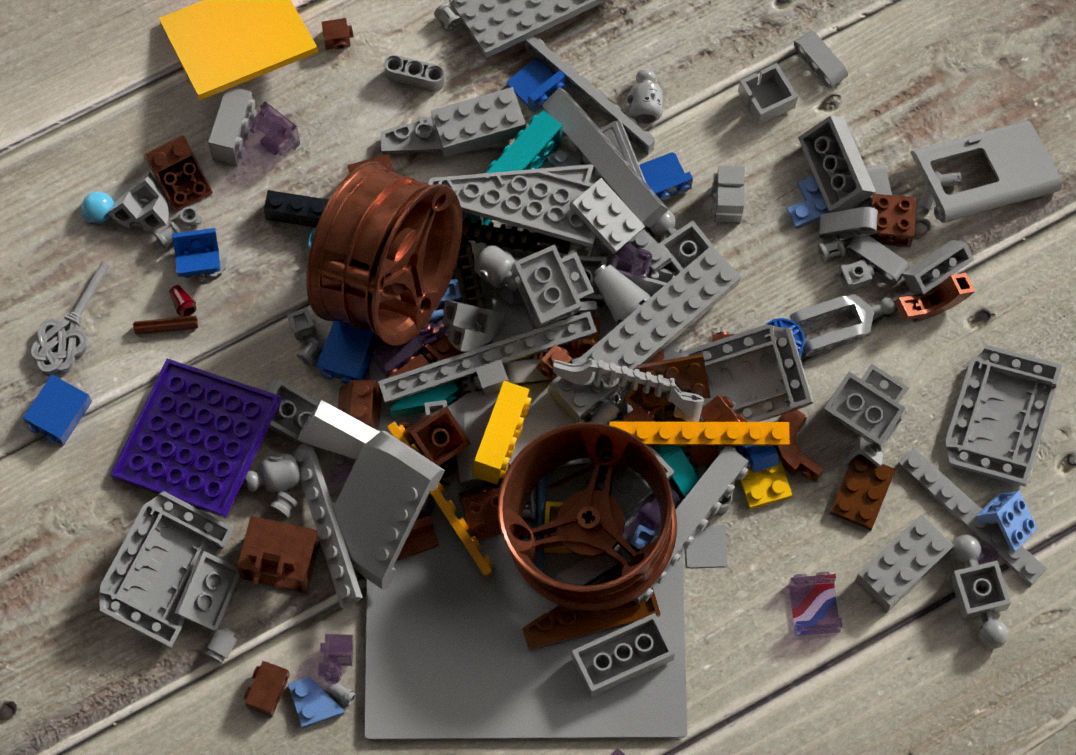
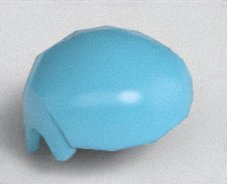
(95, 207)

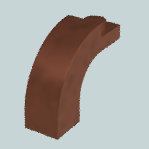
(937, 300)
(790, 456)

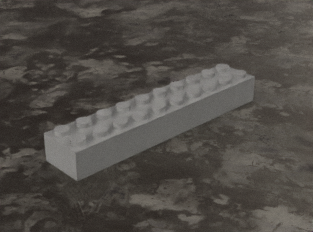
(650, 328)

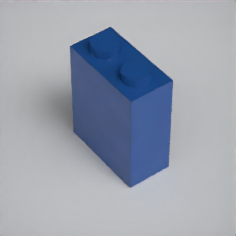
(346, 352)
(57, 410)

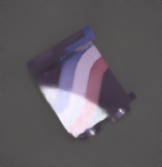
(814, 604)

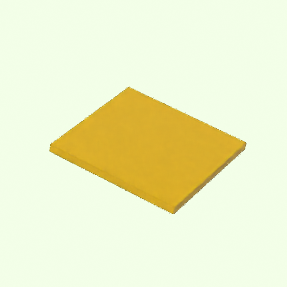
(235, 41)

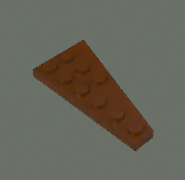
(568, 624)

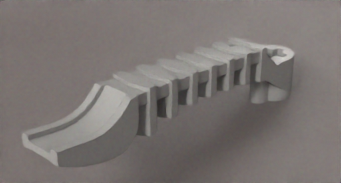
(687, 405)

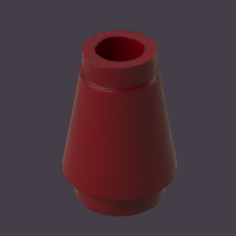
(182, 301)

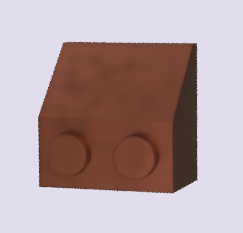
(362, 401)
(438, 436)

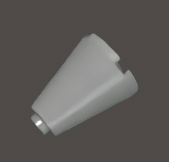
(619, 292)

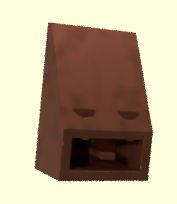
(178, 173)

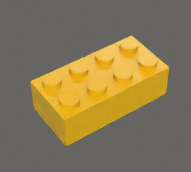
(502, 433)

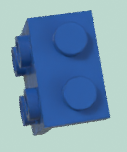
(536, 83)
(666, 176)
(196, 252)

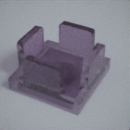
(278, 130)

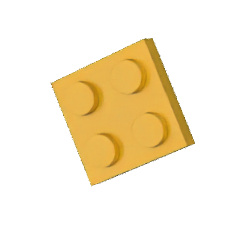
(766, 486)

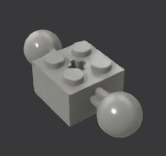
(677, 243)
(986, 578)

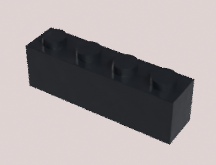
(294, 208)

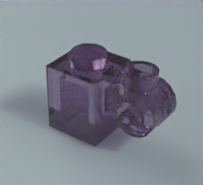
(337, 653)

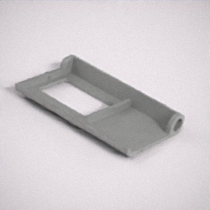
(1016, 159)

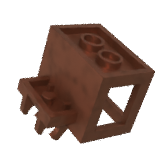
(278, 554)

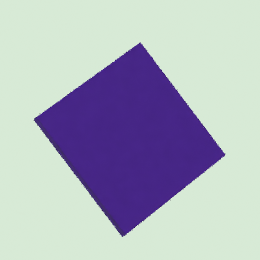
(196, 437)

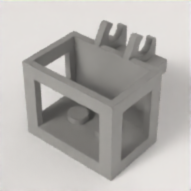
(551, 285)
(869, 405)

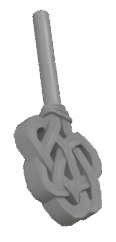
(57, 336)

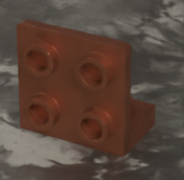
(894, 219)
(482, 510)

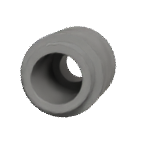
(221, 644)

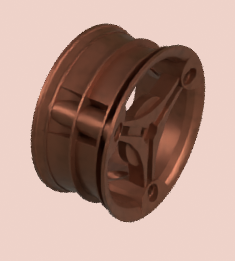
(384, 252)
(583, 539)

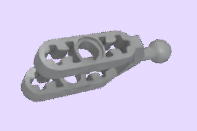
(863, 313)

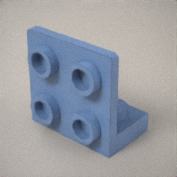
(1012, 517)

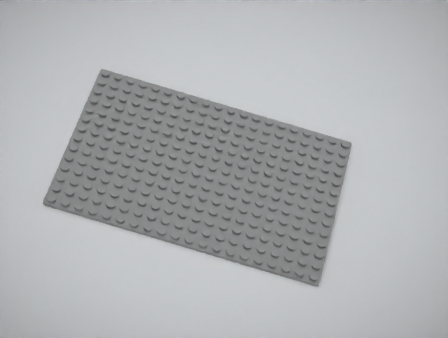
(453, 647)

